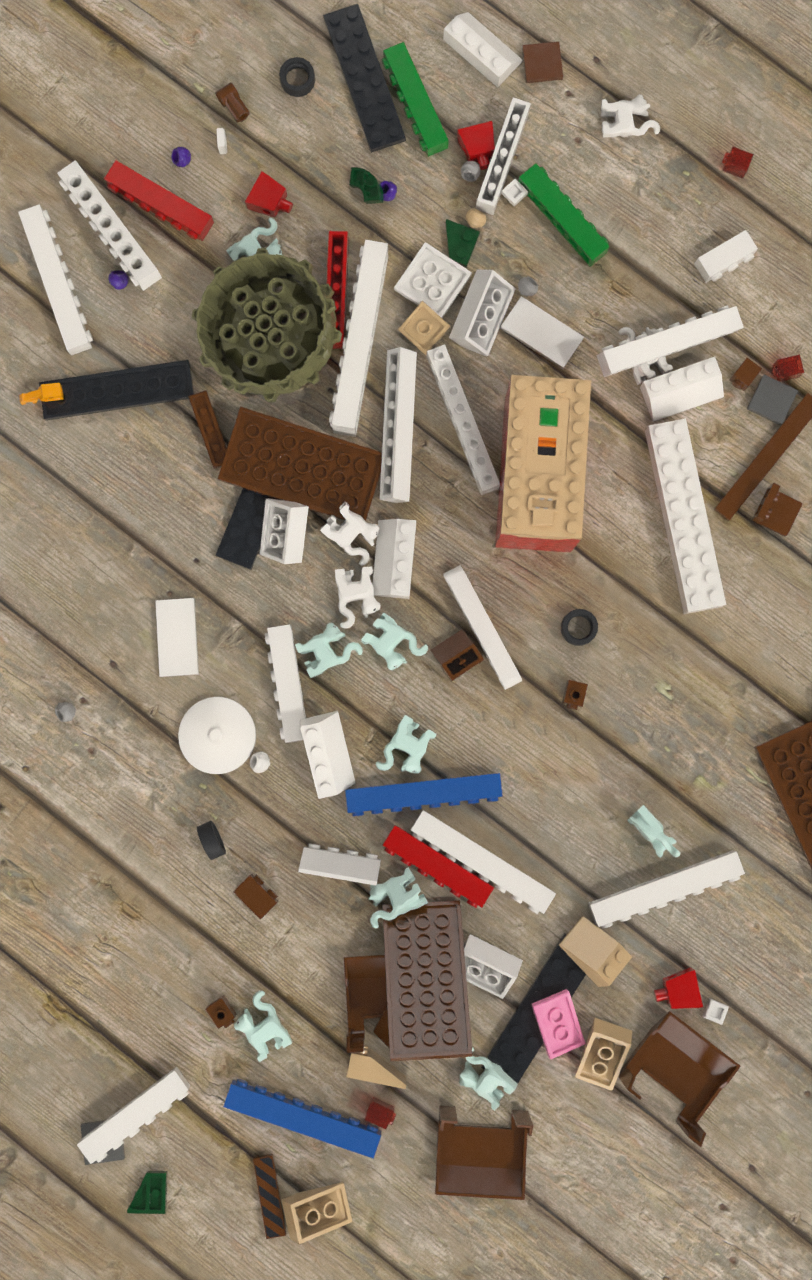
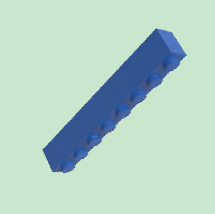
(424, 793)
(303, 1118)

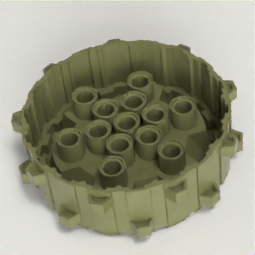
(223, 312)

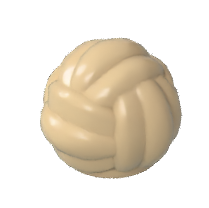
(475, 218)

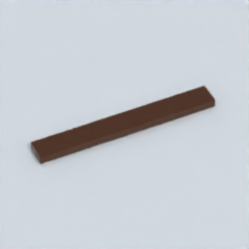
(766, 459)

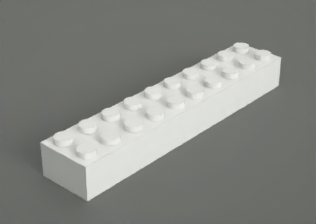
(360, 338)
(685, 516)

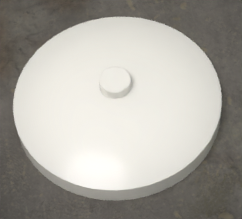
(217, 735)

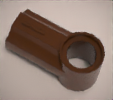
(230, 98)

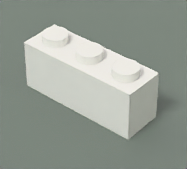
(726, 257)

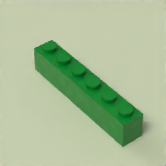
(415, 98)
(563, 214)

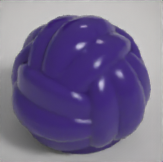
(181, 156)
(389, 190)
(118, 279)

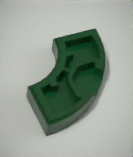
(367, 184)

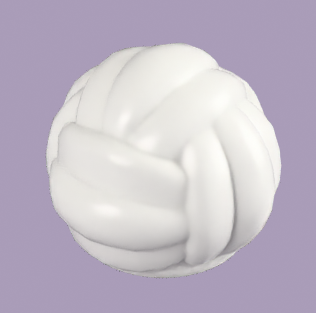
(259, 762)

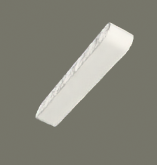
(482, 627)

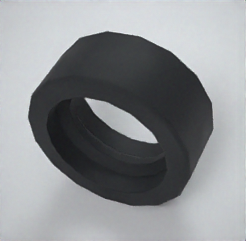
(294, 63)
(593, 627)
(211, 840)

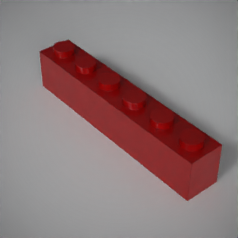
(159, 201)
(338, 277)
(438, 866)

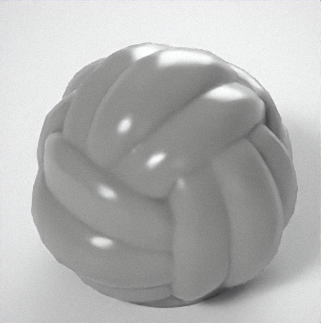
(470, 171)
(527, 286)
(65, 711)

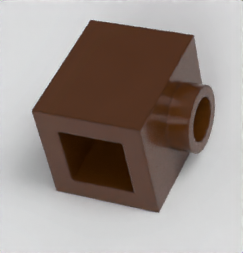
(574, 694)
(221, 1012)

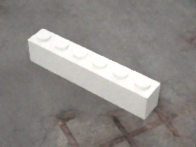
(503, 156)
(287, 681)
(133, 1115)

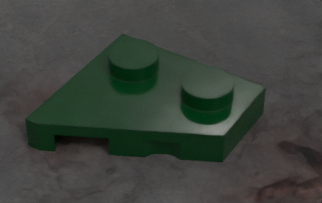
(460, 242)
(151, 1195)

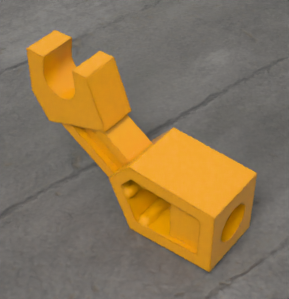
(45, 393)

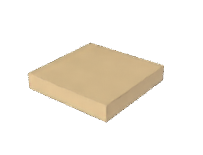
(424, 327)

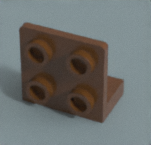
(777, 511)

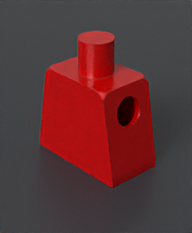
(478, 143)
(268, 197)
(680, 990)

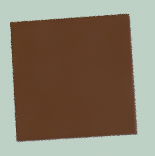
(542, 62)

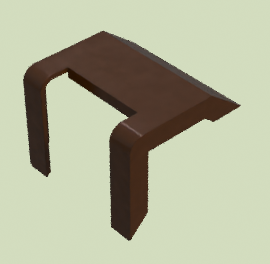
(364, 995)
(684, 1066)
(482, 1158)

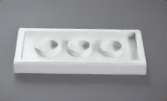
(542, 332)
(177, 637)

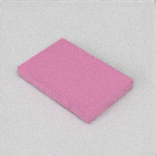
(558, 1024)

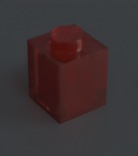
(737, 162)
(788, 368)
(380, 1113)

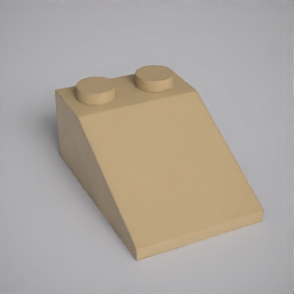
(595, 952)
(604, 1054)
(375, 1069)
(316, 1212)

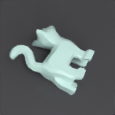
(250, 244)
(390, 639)
(323, 652)
(407, 743)
(653, 831)
(401, 900)
(265, 1030)
(487, 1082)

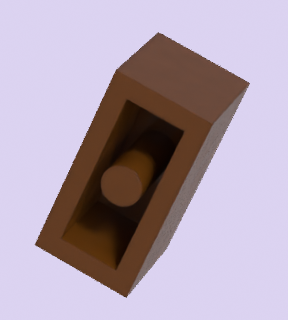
(256, 895)

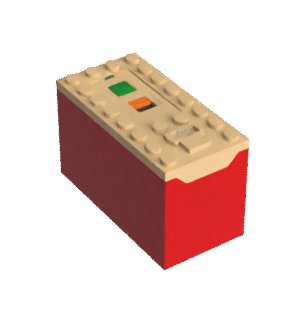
(543, 463)

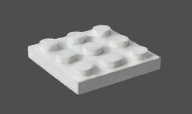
(433, 279)

